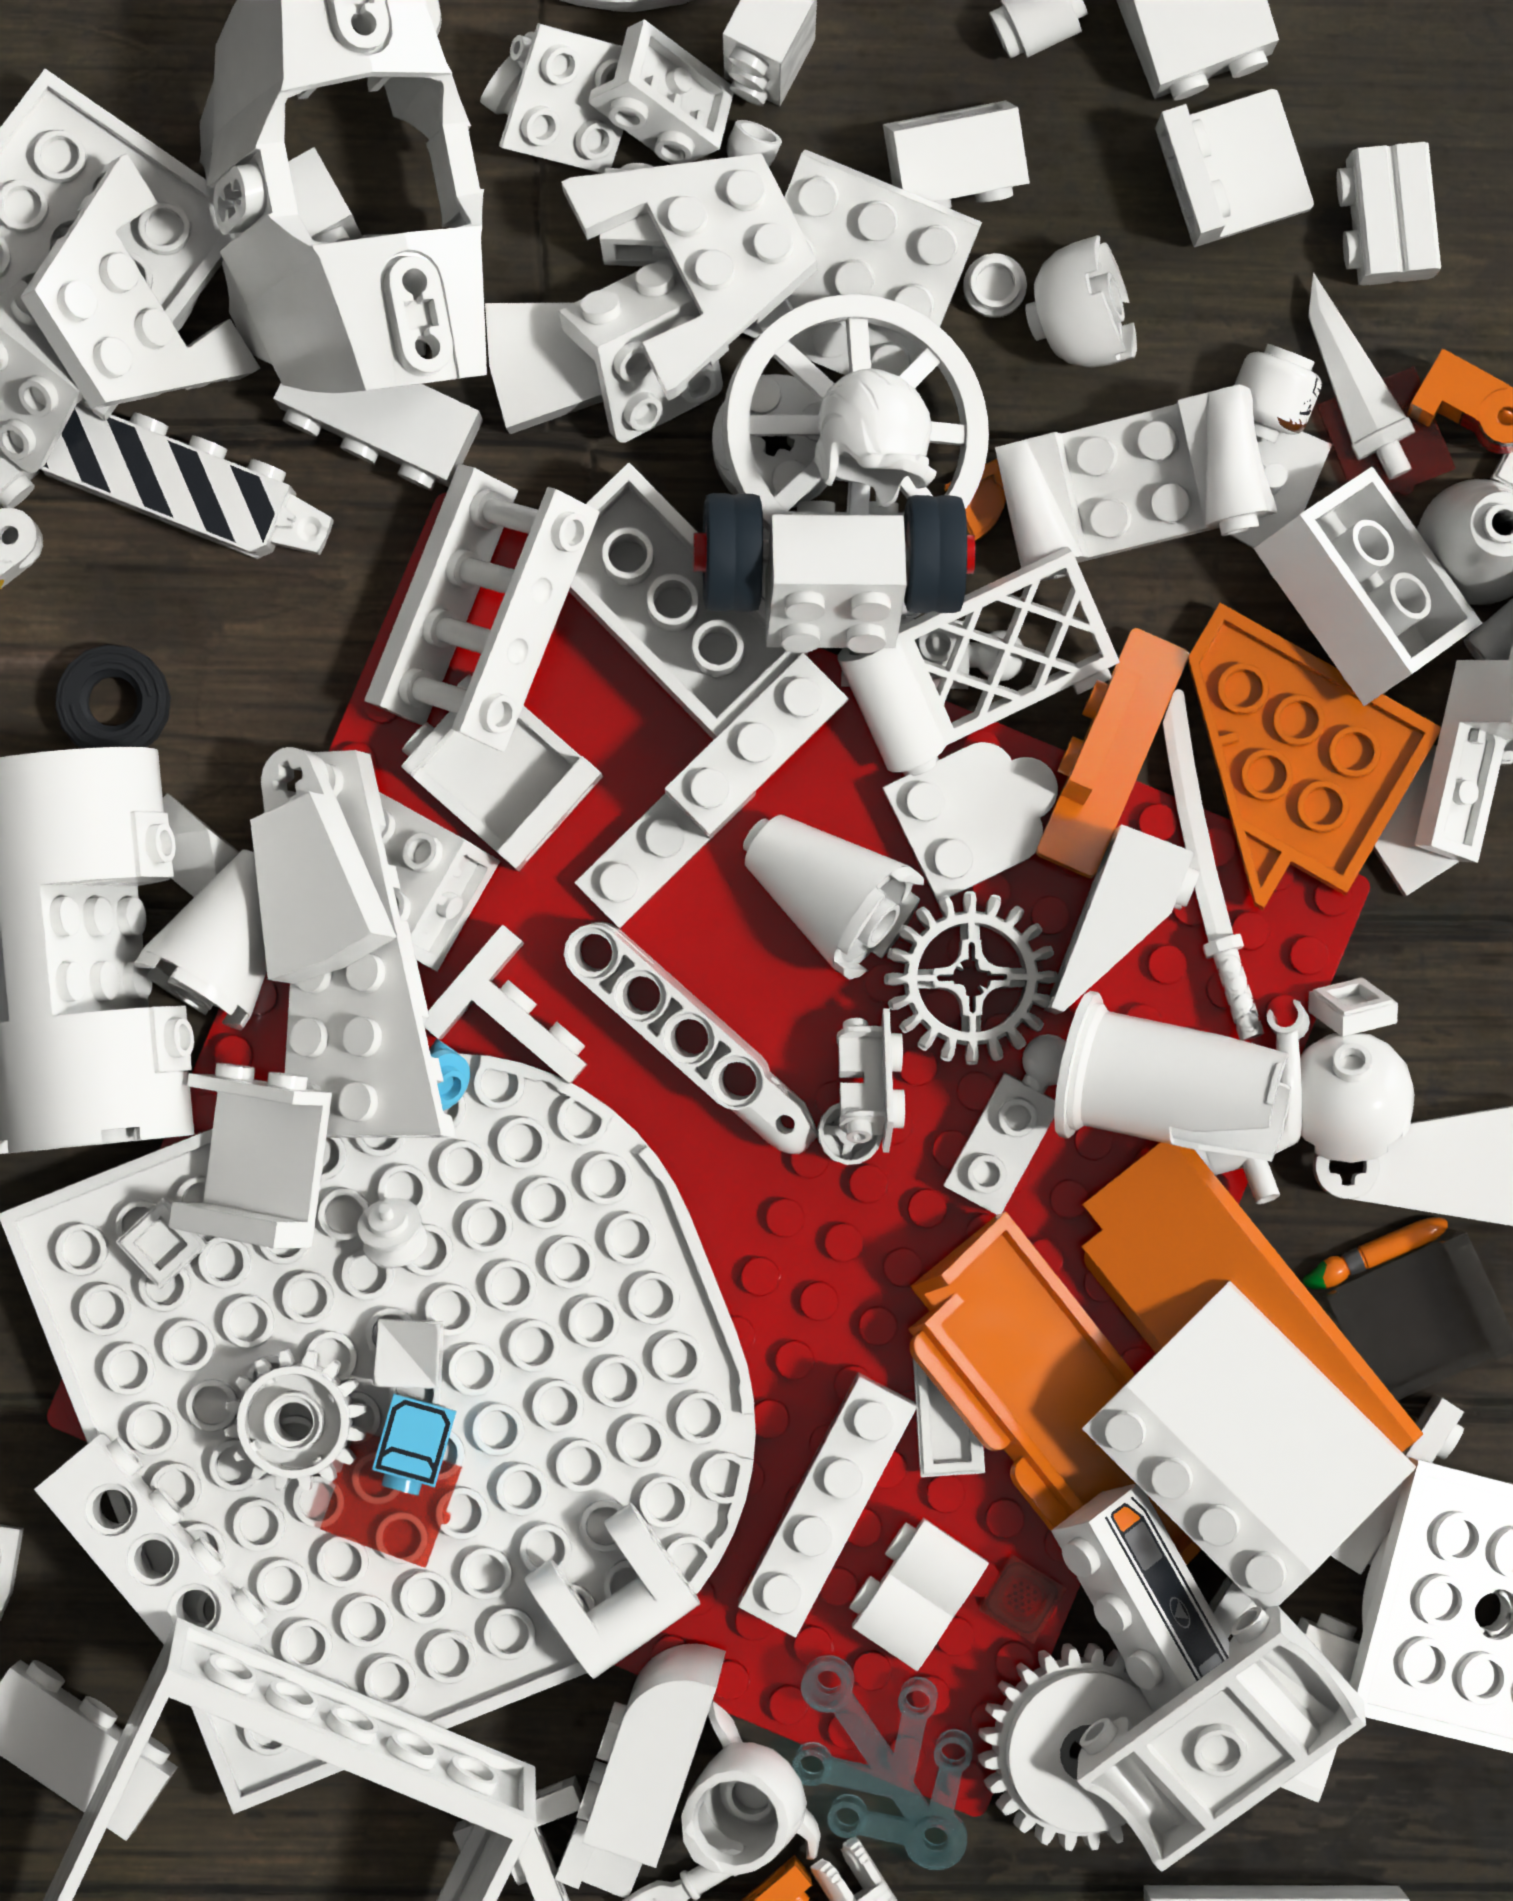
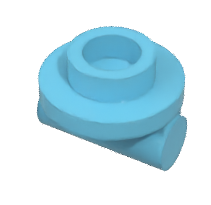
(454, 1072)

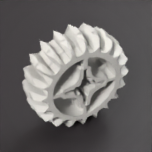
(916, 979)

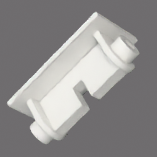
(874, 1104)

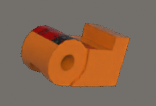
(1469, 399)

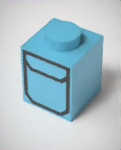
(413, 1444)

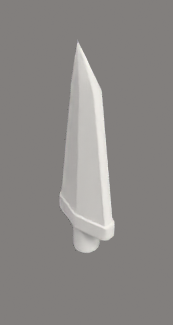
(1364, 400)

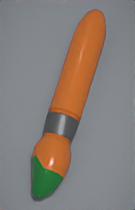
(1378, 1251)

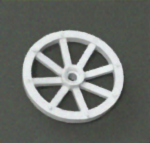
(857, 311)

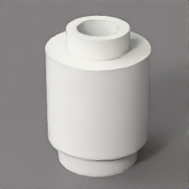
(1036, 24)

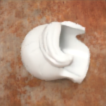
(874, 434)

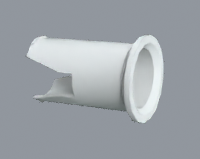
(1170, 1084)

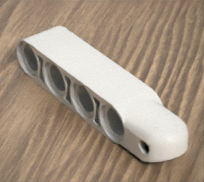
(769, 1099)

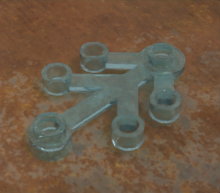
(888, 1772)

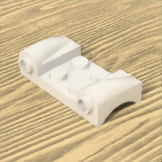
(1137, 479)
(1222, 1738)

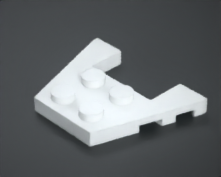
(726, 237)
(107, 317)

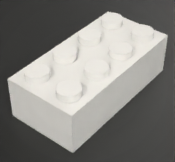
(645, 594)

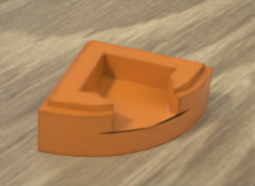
(986, 503)

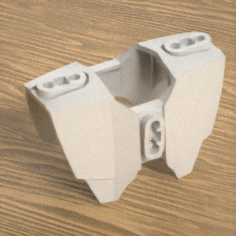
(339, 310)

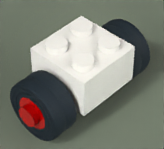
(834, 575)

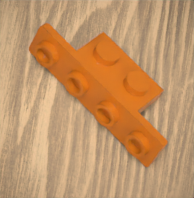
(1112, 753)

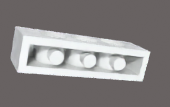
(116, 1548)

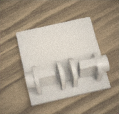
(551, 101)

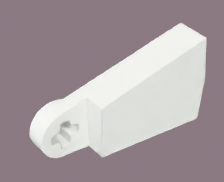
(537, 365)
(310, 875)
(1440, 1167)

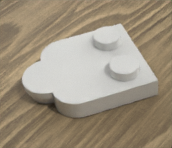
(973, 814)

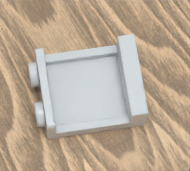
(506, 796)

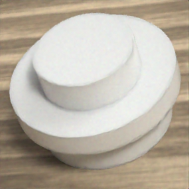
(994, 285)

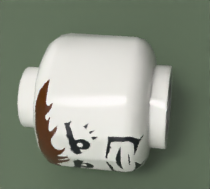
(1280, 389)

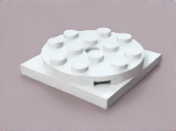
(54, 159)
(1420, 1644)

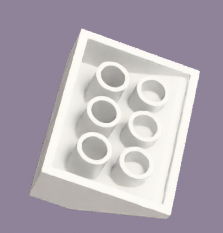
(1249, 1448)

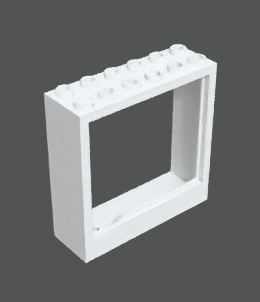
(335, 1728)

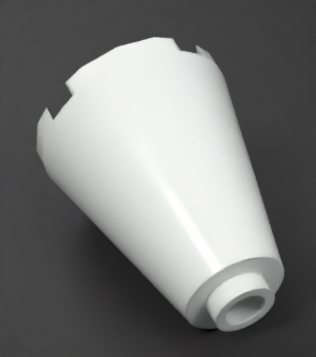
(1473, 538)
(833, 889)
(214, 946)

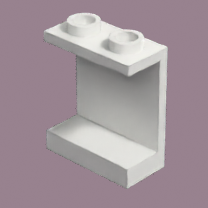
(260, 1159)

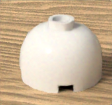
(1082, 306)
(1354, 1097)

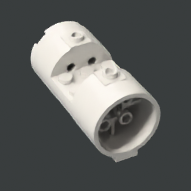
(81, 1043)

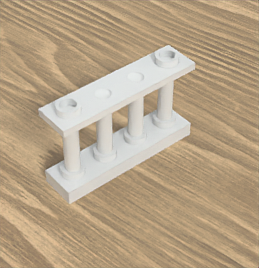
(444, 591)

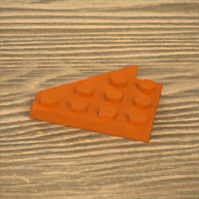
(1300, 754)

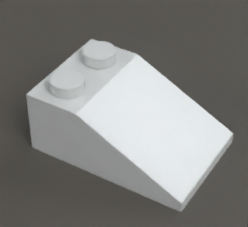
(1128, 899)

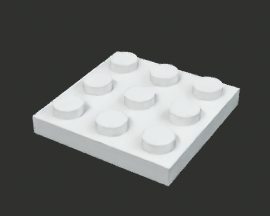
(871, 244)

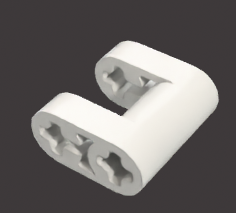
(631, 1614)

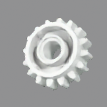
(260, 1425)

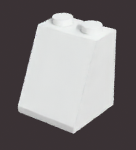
(1198, 39)

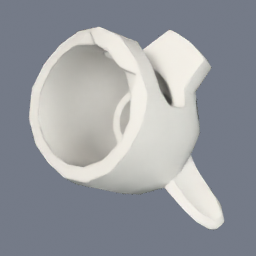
(745, 1803)

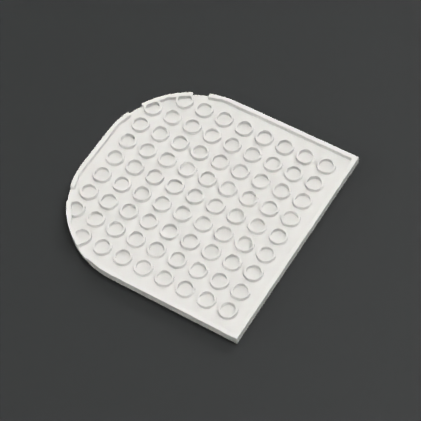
(573, 1349)

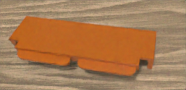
(1181, 1237)
(1024, 1369)

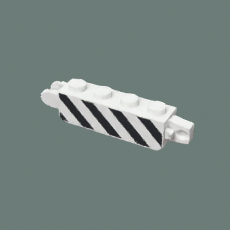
(185, 484)

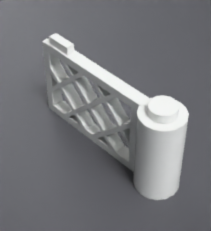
(908, 711)

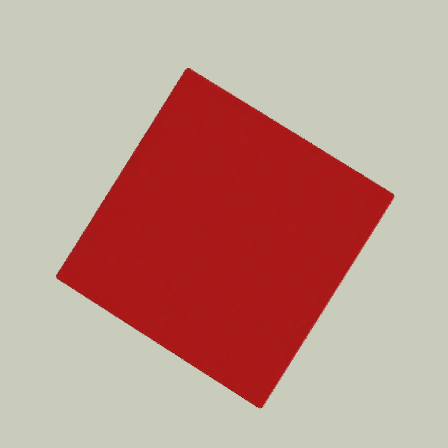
(800, 1244)

